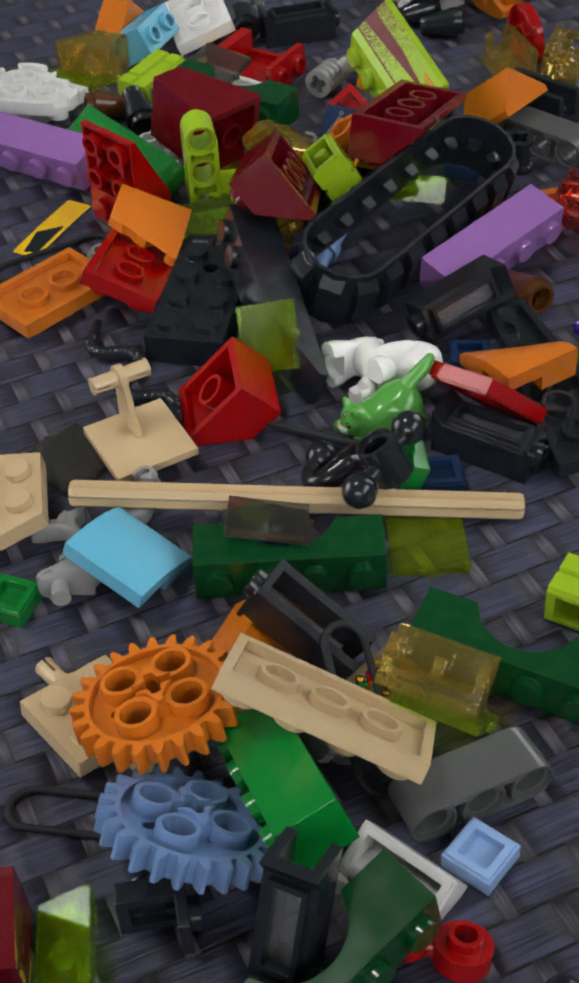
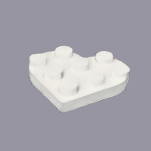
(36, 92)

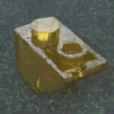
(93, 54)

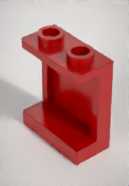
(267, 64)

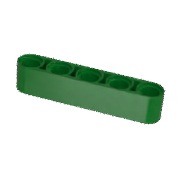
(166, 167)

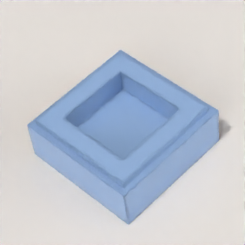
(480, 856)

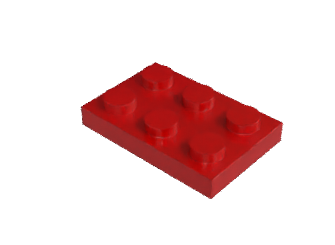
(127, 272)

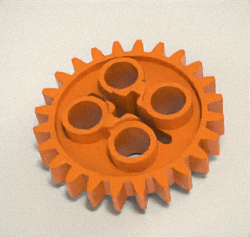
(153, 705)

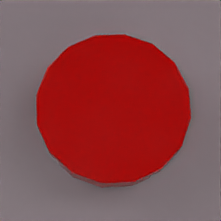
(527, 22)

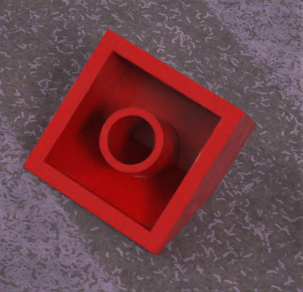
(229, 396)

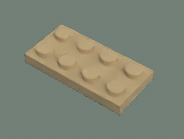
(327, 707)

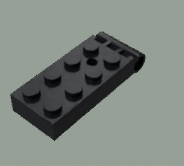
(195, 306)

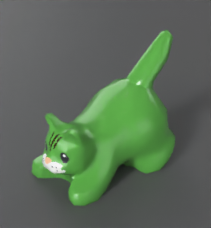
(385, 403)

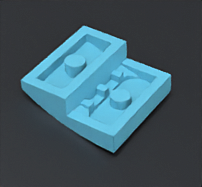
(126, 555)

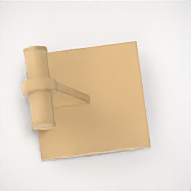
(137, 434)

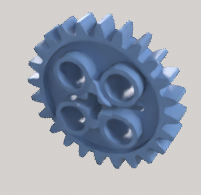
(181, 830)

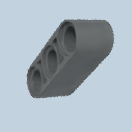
(554, 136)
(472, 782)

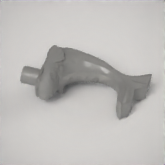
(65, 577)

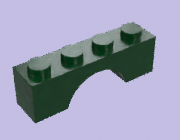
(278, 100)
(341, 559)
(531, 678)
(386, 922)

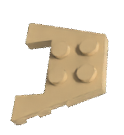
(22, 497)

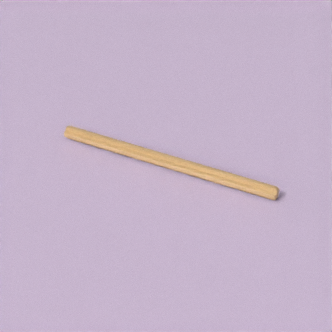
(320, 499)

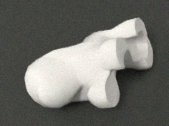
(374, 363)

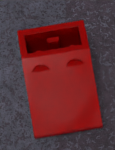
(116, 162)

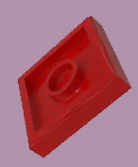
(488, 392)

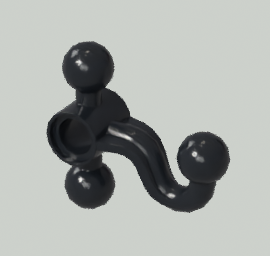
(365, 463)

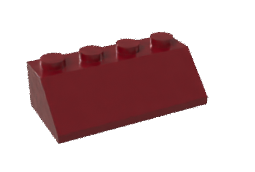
(398, 119)
(275, 181)

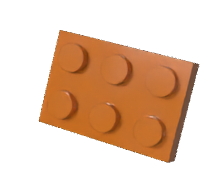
(45, 293)

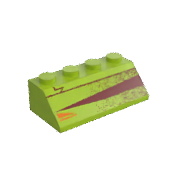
(388, 51)

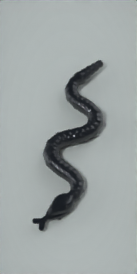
(132, 354)

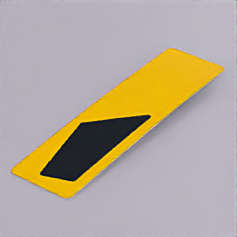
(52, 227)

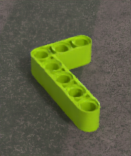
(202, 150)

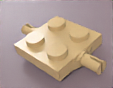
(50, 715)

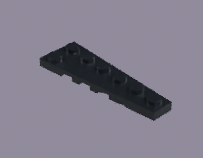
(518, 325)

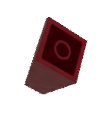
(229, 106)

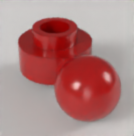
(459, 951)

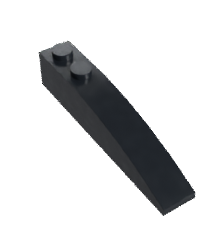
(264, 275)

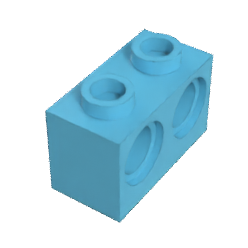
(149, 32)

